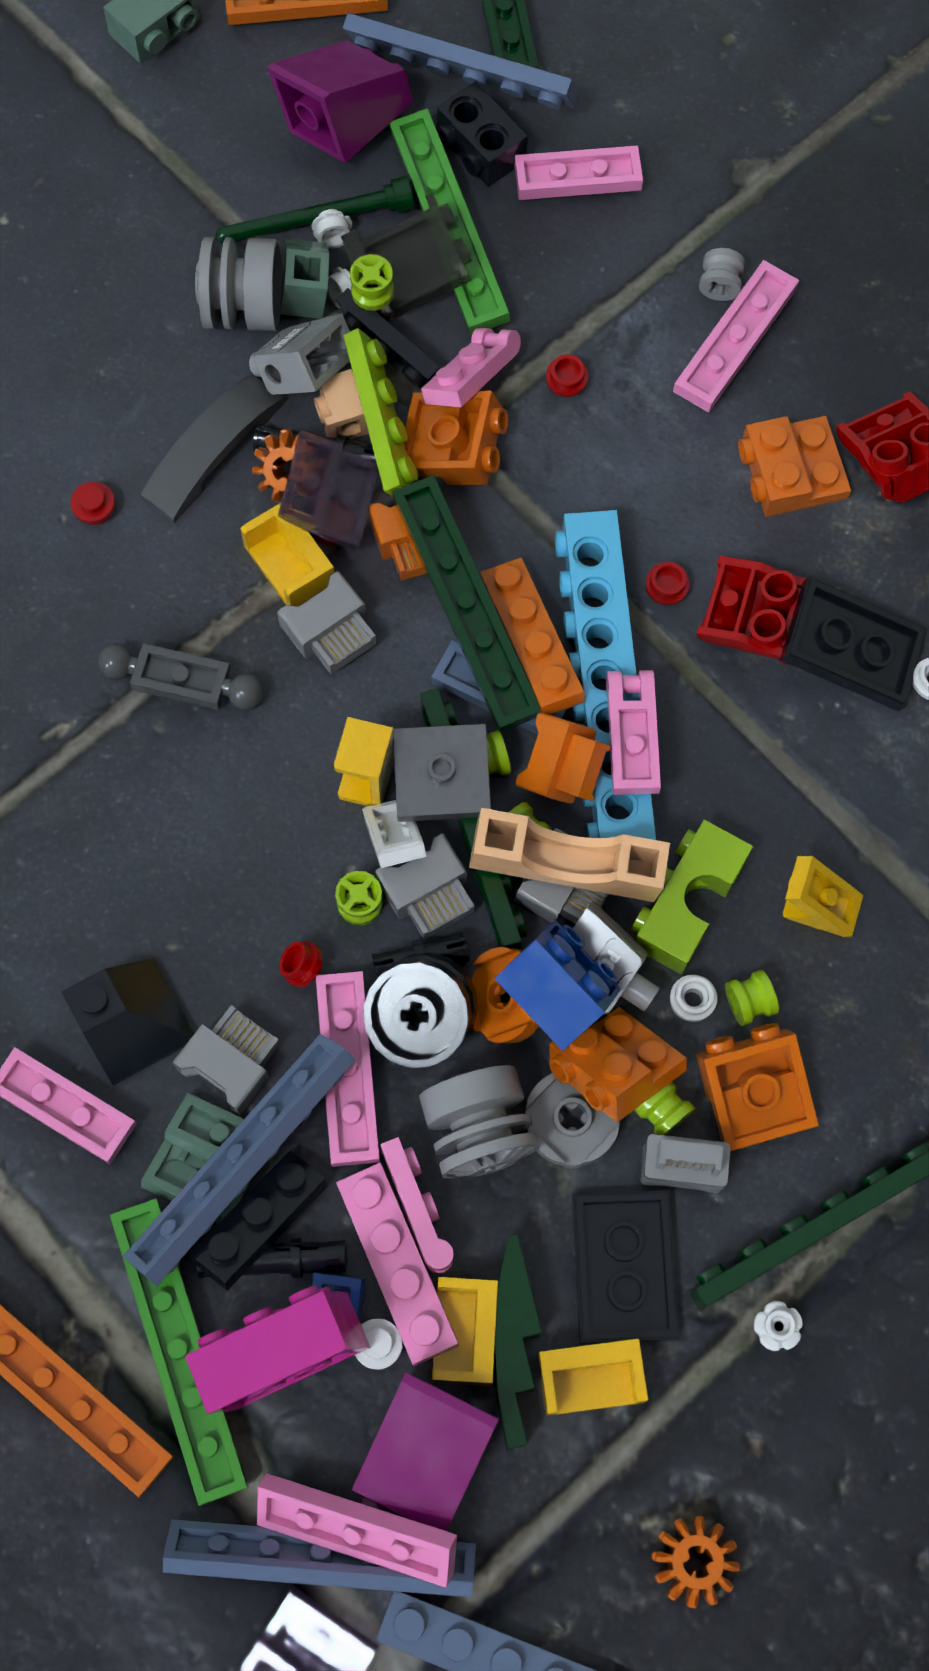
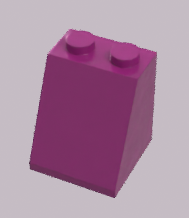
(339, 96)
(424, 1454)

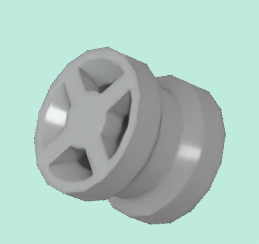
(722, 274)

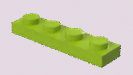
(377, 401)

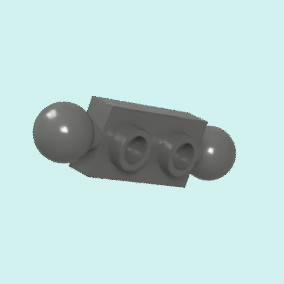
(180, 676)

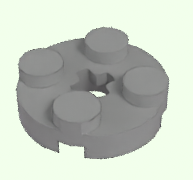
(572, 1146)

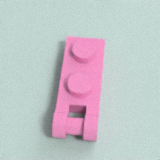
(472, 367)
(633, 733)
(418, 1208)

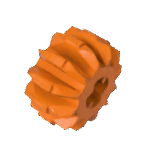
(278, 453)
(711, 1569)

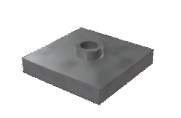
(441, 772)

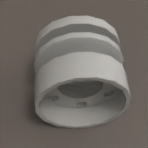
(239, 284)
(475, 1111)

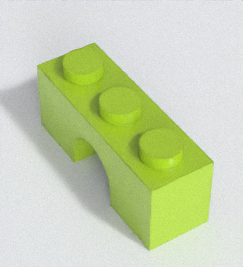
(708, 861)

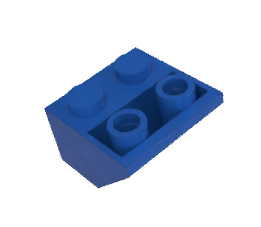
(560, 984)

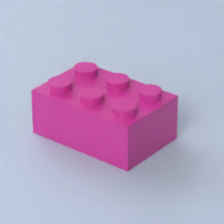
(276, 1349)

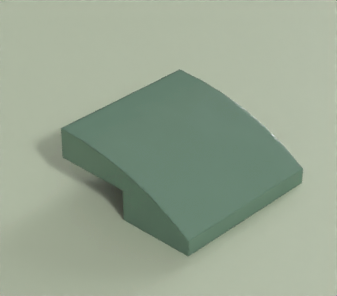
(187, 1145)

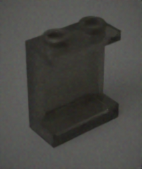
(421, 254)

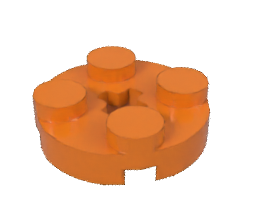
(495, 1019)

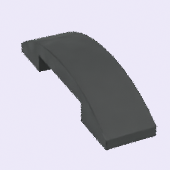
(206, 443)

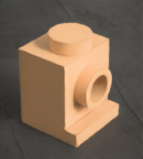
(341, 407)

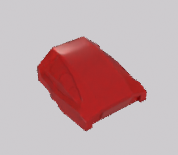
(892, 447)
(747, 603)

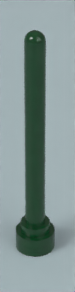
(393, 196)

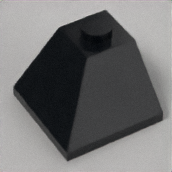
(128, 1017)

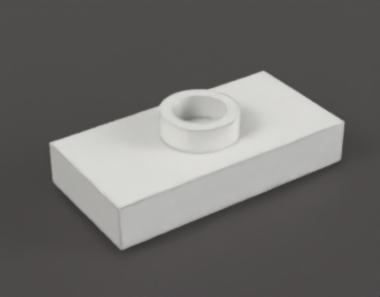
(392, 840)

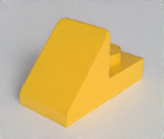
(821, 898)

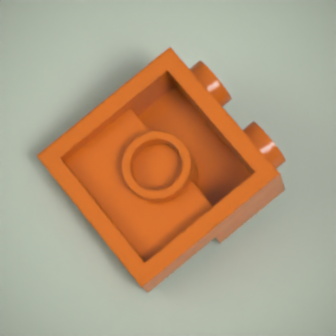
(456, 440)
(793, 464)
(617, 1064)
(757, 1086)

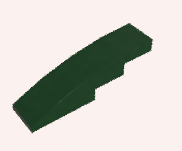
(515, 1323)

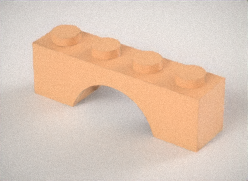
(611, 865)

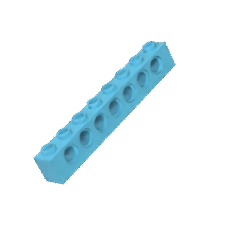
(598, 537)

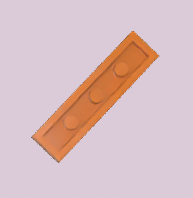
(277, 10)
(533, 636)

